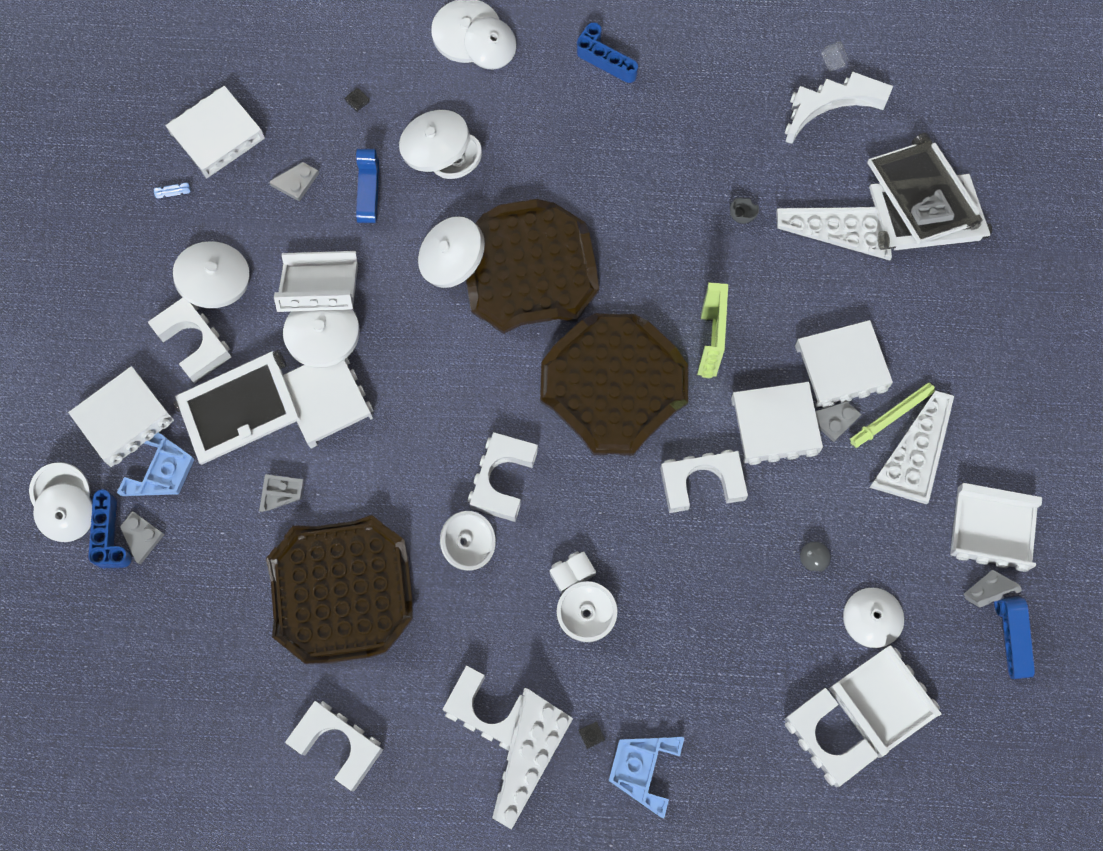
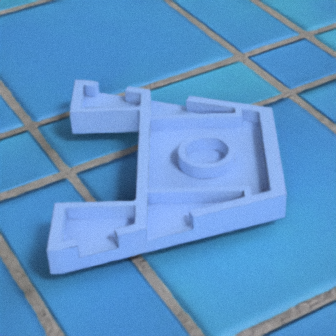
(165, 472)
(635, 766)

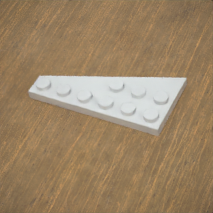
(843, 227)
(916, 458)
(531, 748)

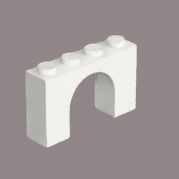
(210, 353)
(500, 450)
(724, 465)
(461, 707)
(363, 750)
(836, 767)

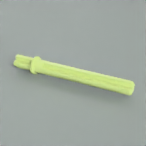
(868, 432)

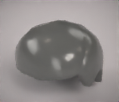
(743, 210)
(815, 556)

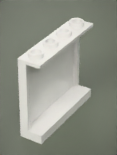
(215, 131)
(317, 281)
(844, 364)
(326, 399)
(121, 417)
(777, 423)
(995, 526)
(885, 700)

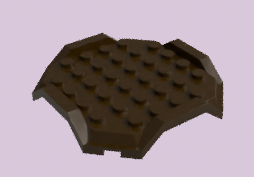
(532, 266)
(614, 382)
(340, 591)

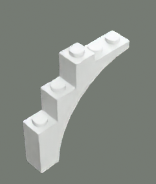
(855, 91)

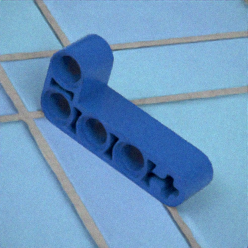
(625, 69)
(367, 185)
(108, 528)
(1017, 636)

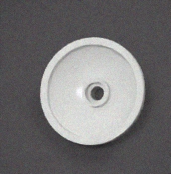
(483, 50)
(465, 163)
(57, 474)
(74, 506)
(477, 537)
(591, 598)
(862, 624)

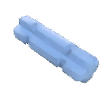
(172, 190)

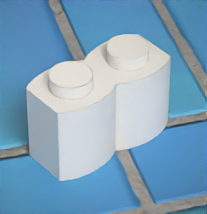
(573, 571)

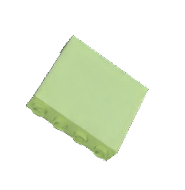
(714, 309)

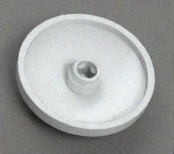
(453, 22)
(434, 140)
(451, 252)
(211, 274)
(321, 336)

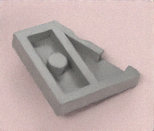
(295, 181)
(932, 210)
(836, 419)
(280, 491)
(140, 536)
(990, 589)

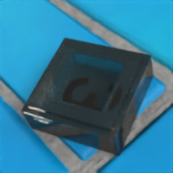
(357, 99)
(591, 735)

